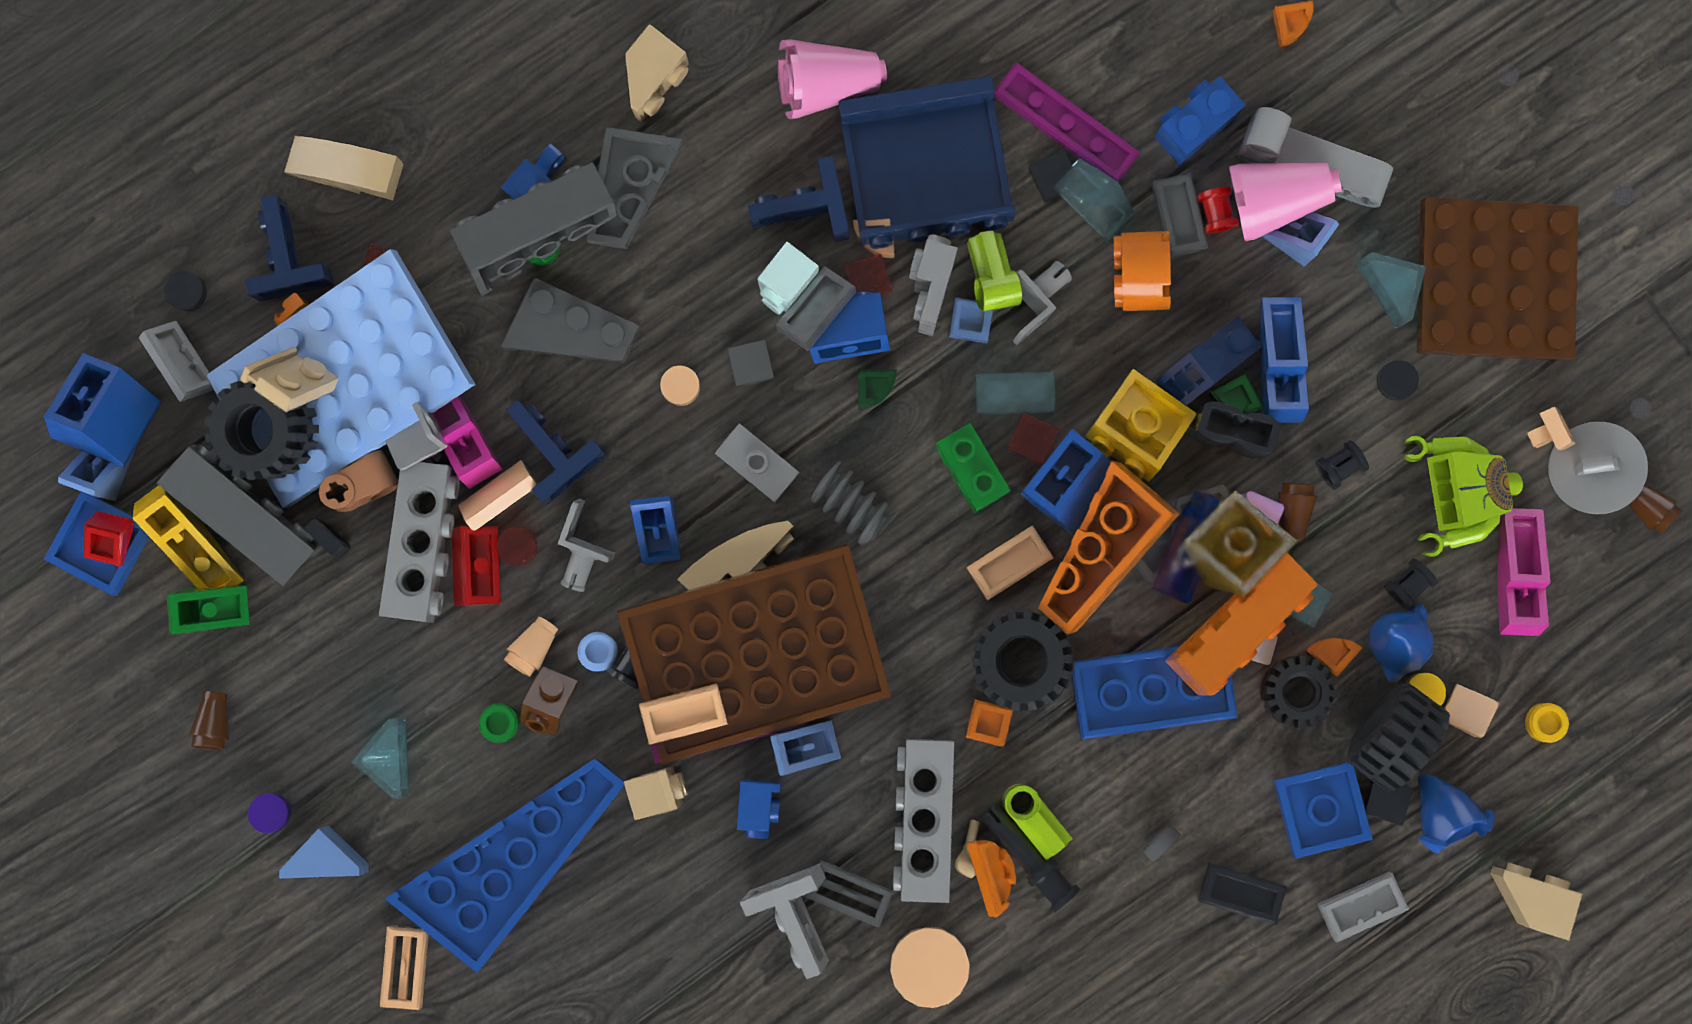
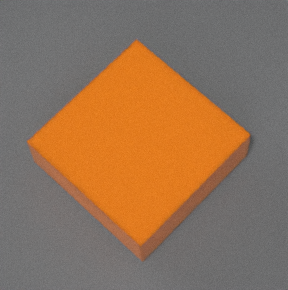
(989, 723)

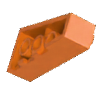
(1113, 537)
(1241, 626)

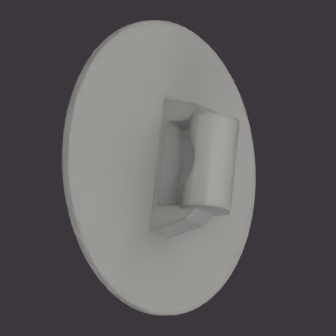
(1600, 470)

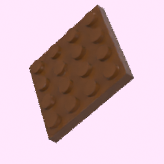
(1498, 279)

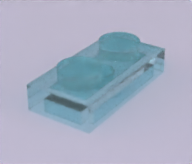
(1015, 393)

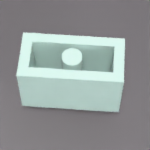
(786, 278)

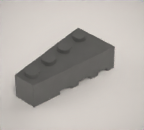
(532, 225)
(238, 513)

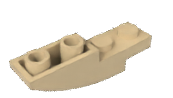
(739, 555)

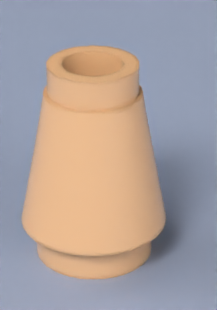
(531, 647)

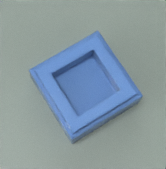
(969, 322)

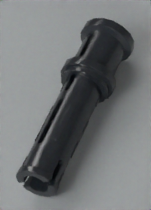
(1041, 872)

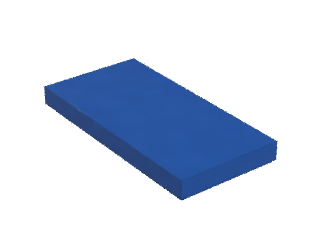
(1141, 695)

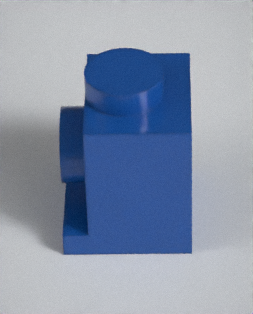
(758, 807)

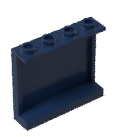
(926, 162)

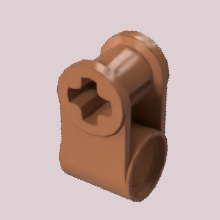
(365, 480)

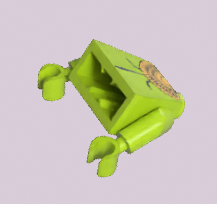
(1467, 489)

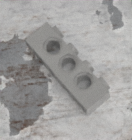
(403, 559)
(934, 882)

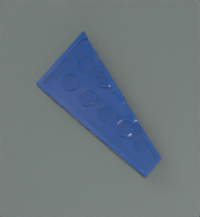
(491, 882)

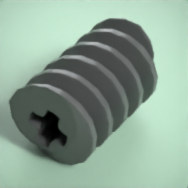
(852, 505)

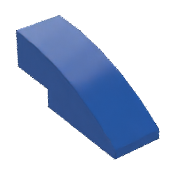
(1283, 359)

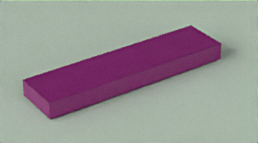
(1065, 122)

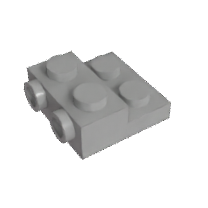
(931, 273)

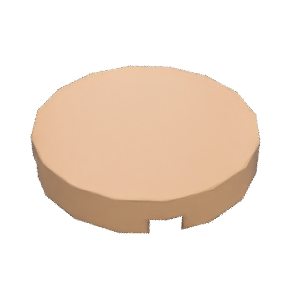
(929, 967)

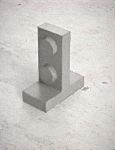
(792, 915)

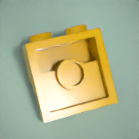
(1140, 426)

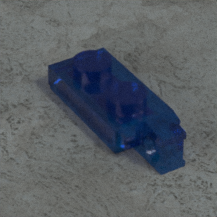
(1177, 573)

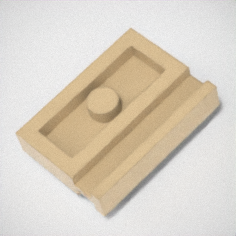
(290, 379)

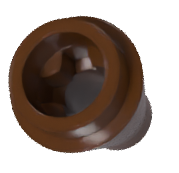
(1299, 505)
(1655, 509)
(211, 722)

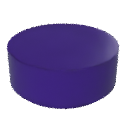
(269, 813)

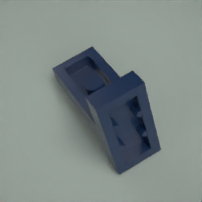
(806, 203)
(283, 258)
(1209, 362)
(555, 450)

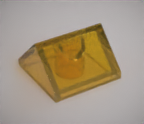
(1237, 546)

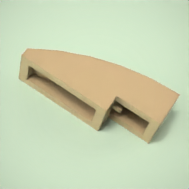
(344, 166)

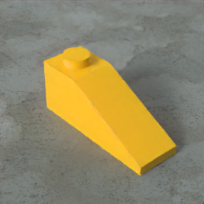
(185, 540)

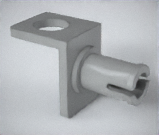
(1037, 295)
(418, 441)
(582, 552)

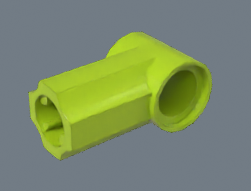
(994, 281)
(1037, 822)

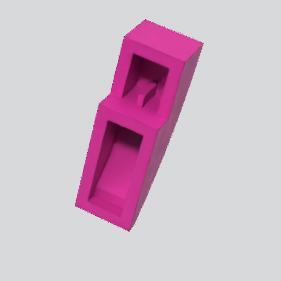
(465, 443)
(1523, 573)

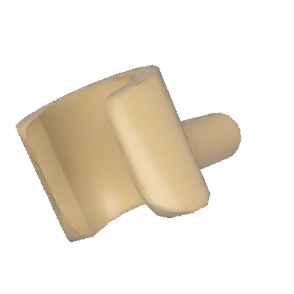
(963, 862)

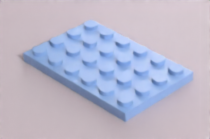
(384, 351)

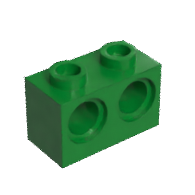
(972, 468)

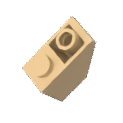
(652, 68)
(656, 792)
(1538, 904)

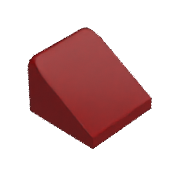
(107, 538)

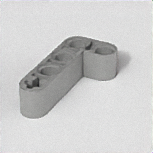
(1273, 141)

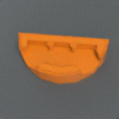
(994, 874)

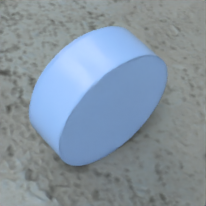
(597, 651)

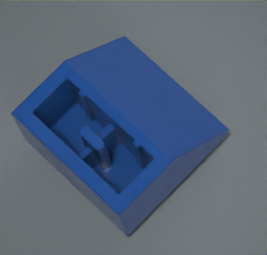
(101, 411)
(1068, 482)

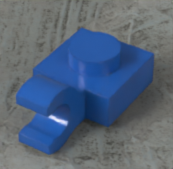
(528, 175)

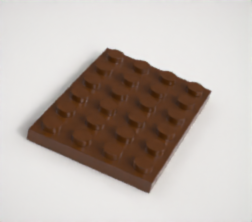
(774, 641)

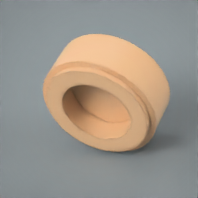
(680, 385)

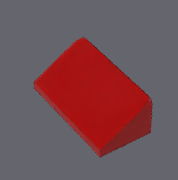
(475, 566)

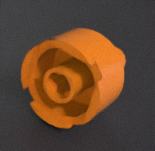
(1145, 271)

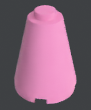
(821, 75)
(1280, 193)

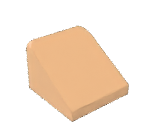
(1470, 711)

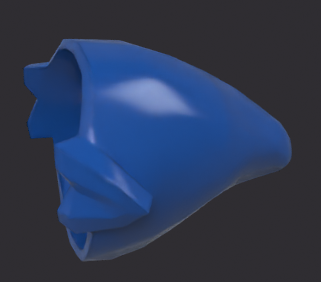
(1401, 641)
(1449, 814)

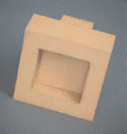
(1553, 430)

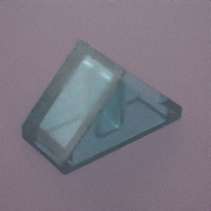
(1095, 198)
(1394, 285)
(386, 758)

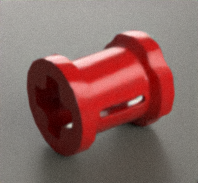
(1218, 210)

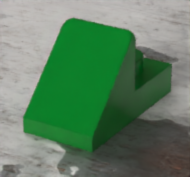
(207, 609)

